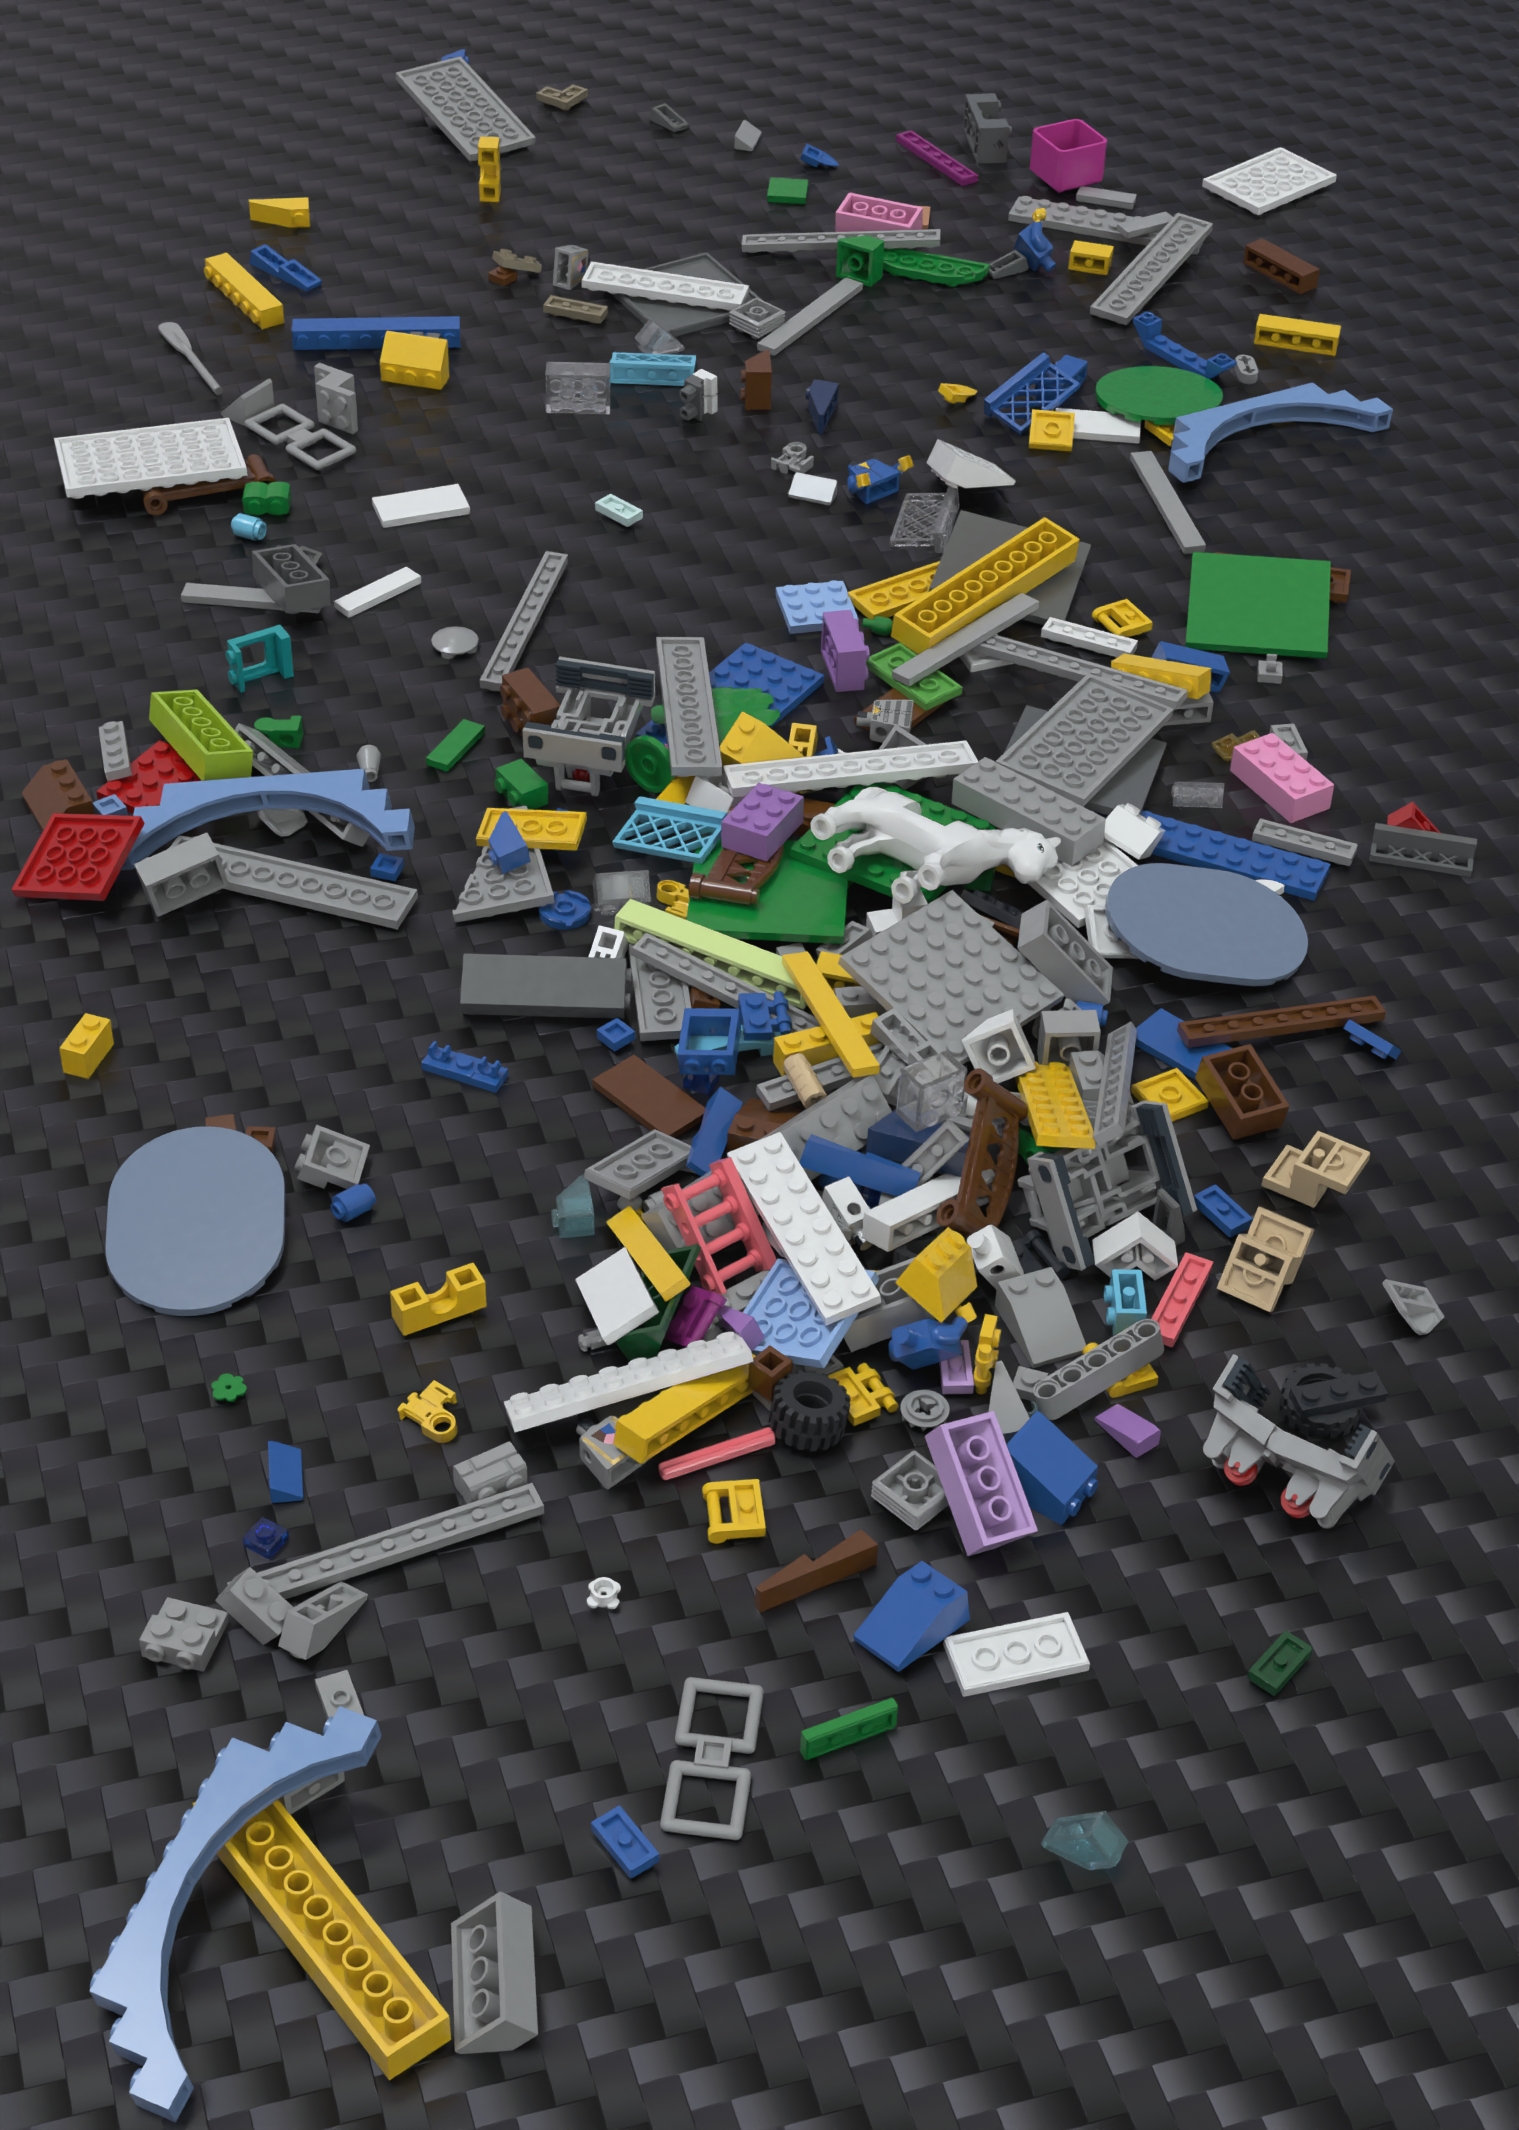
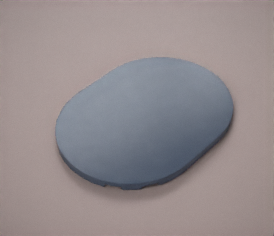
(1206, 924)
(195, 1221)

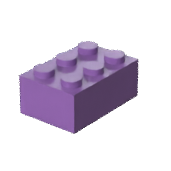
(844, 650)
(762, 821)

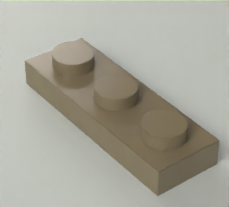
(575, 309)

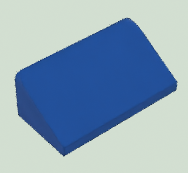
(285, 1473)

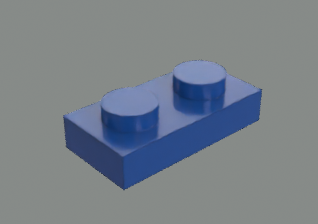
(1362, 1035)
(1222, 1211)
(625, 1842)

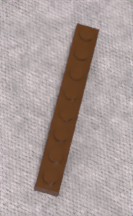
(1280, 1021)

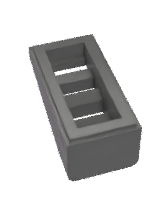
(668, 118)
(1008, 265)
(1169, 1217)

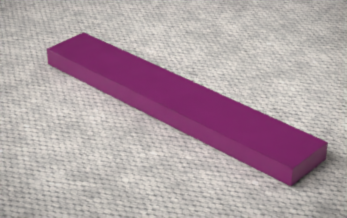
(937, 158)

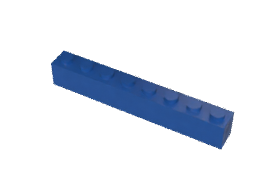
(367, 332)

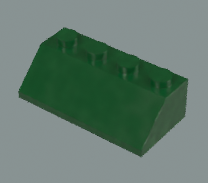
(647, 1338)

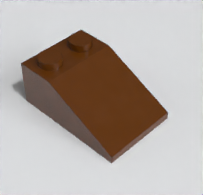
(755, 1122)

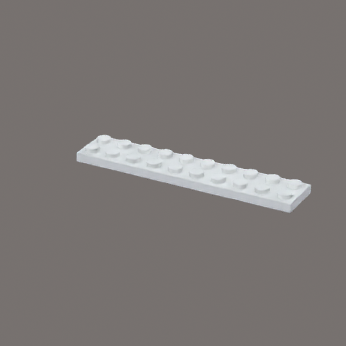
(851, 768)

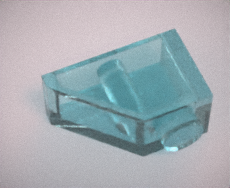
(574, 1210)
(1086, 1840)

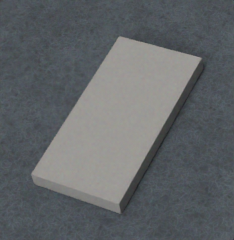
(640, 1164)

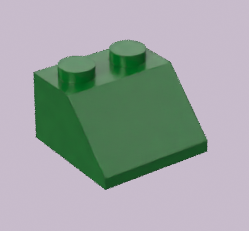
(860, 259)

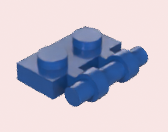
(755, 1016)

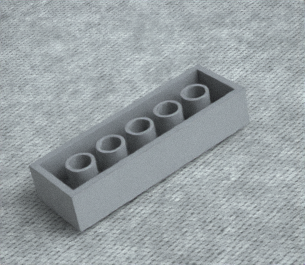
(1018, 803)

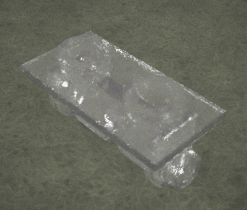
(1198, 794)

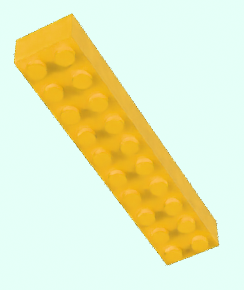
(985, 585)
(336, 1941)

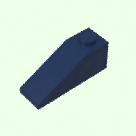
(822, 401)

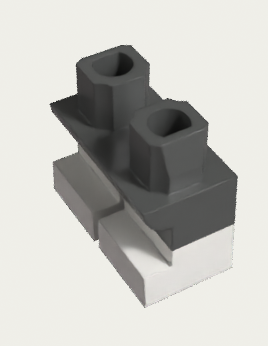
(699, 395)

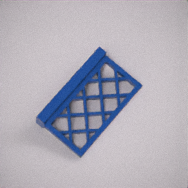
(1019, 386)

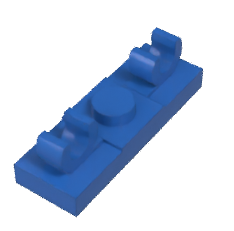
(464, 1068)

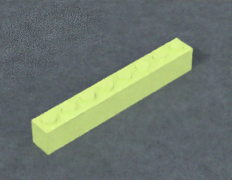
(726, 953)

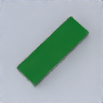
(455, 745)
(848, 1729)

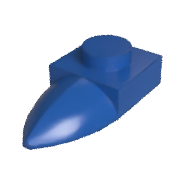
(814, 156)

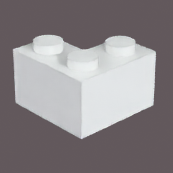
(883, 919)
(1135, 1244)

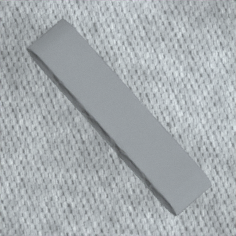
(1099, 1369)

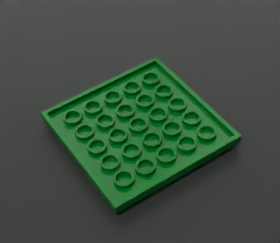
(879, 870)

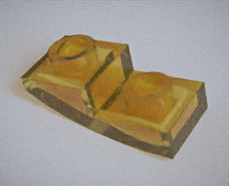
(1225, 745)

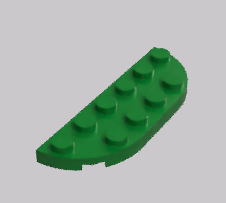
(933, 267)

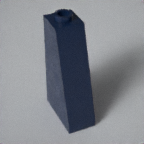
(898, 1141)

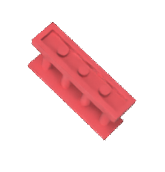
(743, 1214)

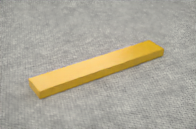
(648, 1253)

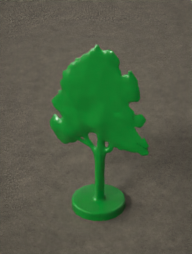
(649, 758)

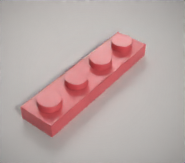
(1181, 1296)

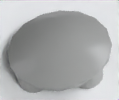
(455, 641)

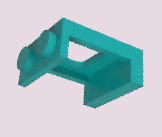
(277, 656)

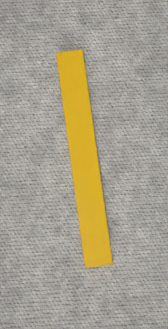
(831, 1015)

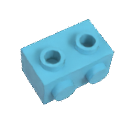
(1125, 1299)

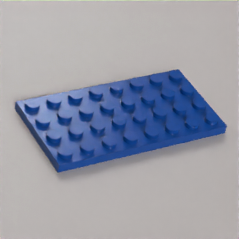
(761, 669)

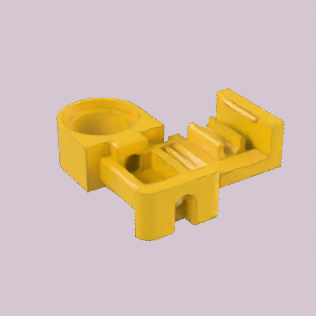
(677, 898)
(431, 1404)

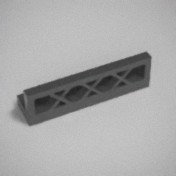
(1422, 847)

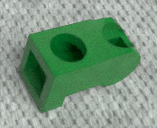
(282, 732)

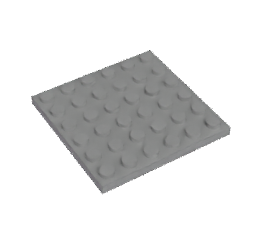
(949, 973)

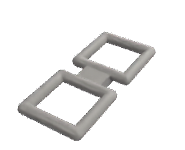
(300, 437)
(712, 1759)

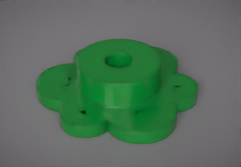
(228, 1387)

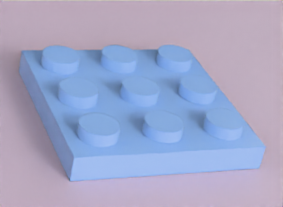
(805, 604)

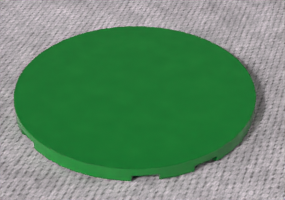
(1156, 393)

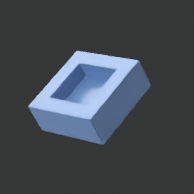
(110, 806)

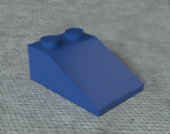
(913, 1616)

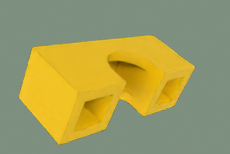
(489, 169)
(460, 1295)

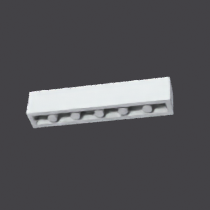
(913, 1212)

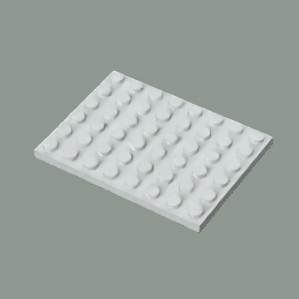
(149, 457)

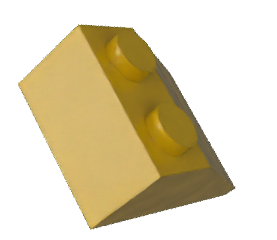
(754, 742)

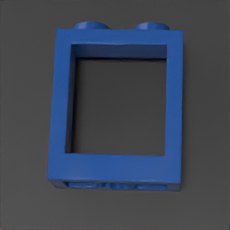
(709, 1023)

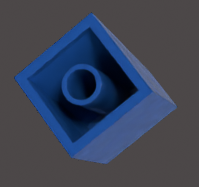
(1051, 1469)

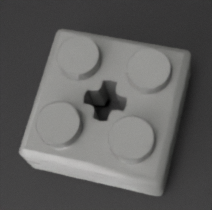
(757, 318)
(911, 1490)

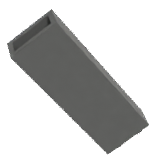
(545, 986)

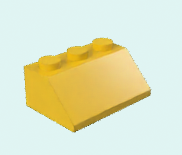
(414, 360)
(941, 1275)

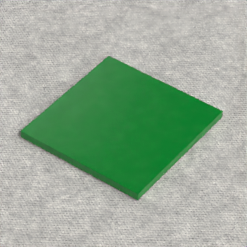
(1259, 605)
(793, 905)

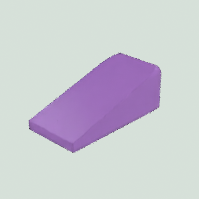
(742, 1325)
(1129, 1429)

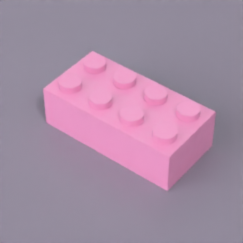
(876, 214)
(1282, 777)

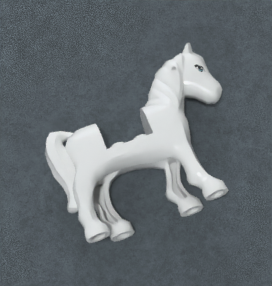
(936, 851)

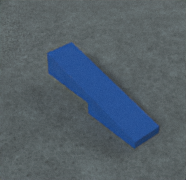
(289, 271)
(712, 1136)
(862, 1169)

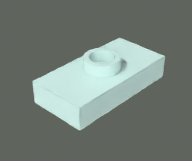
(619, 510)

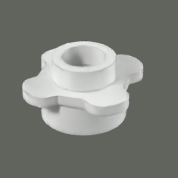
(603, 1593)

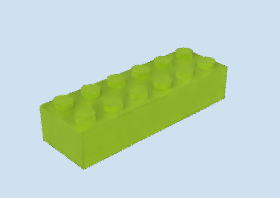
(200, 735)

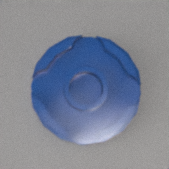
(567, 912)

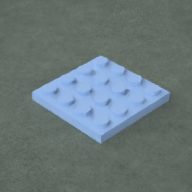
(792, 1321)

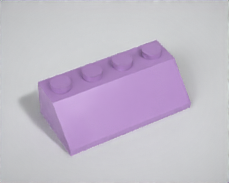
(980, 1482)

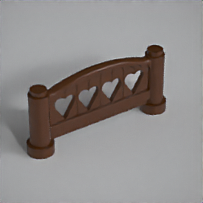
(156, 498)
(719, 881)
(992, 1102)

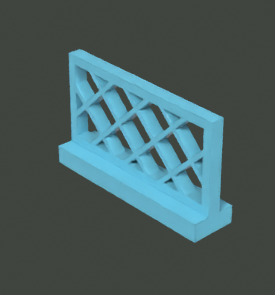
(651, 368)
(674, 818)

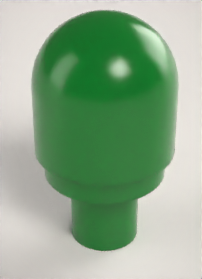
(880, 625)

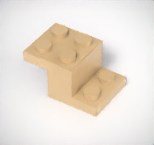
(1321, 1165)
(1265, 1259)

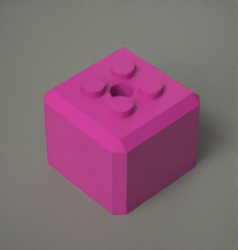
(1068, 155)

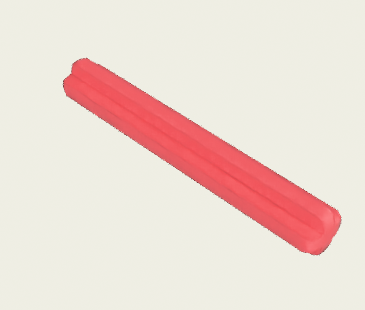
(716, 1453)

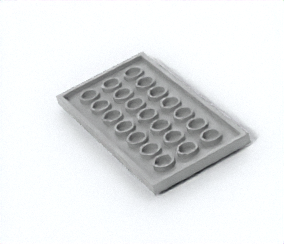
(464, 106)
(1086, 738)

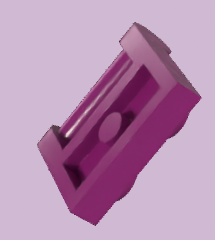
(694, 1316)

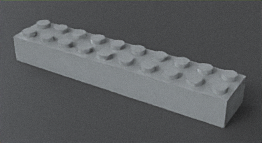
(838, 1117)

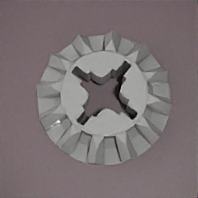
(928, 1401)

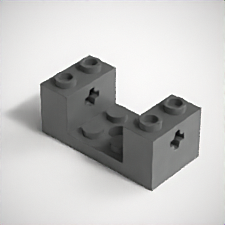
(984, 131)

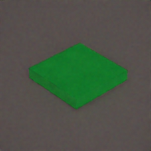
(787, 190)

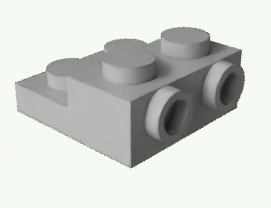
(331, 1159)
(183, 1634)

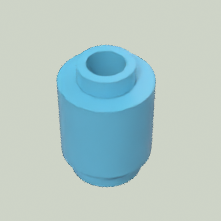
(248, 527)

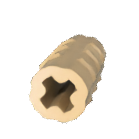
(803, 1080)

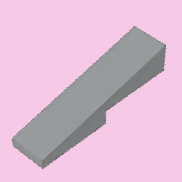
(902, 1038)

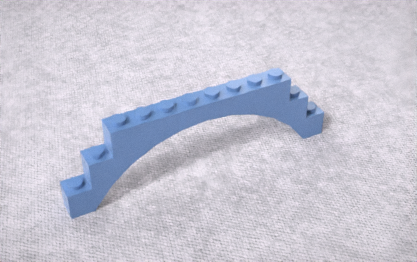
(1200, 431)
(335, 793)
(138, 1960)

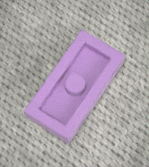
(957, 1373)

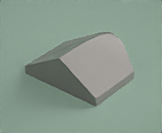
(283, 821)
(1414, 1305)

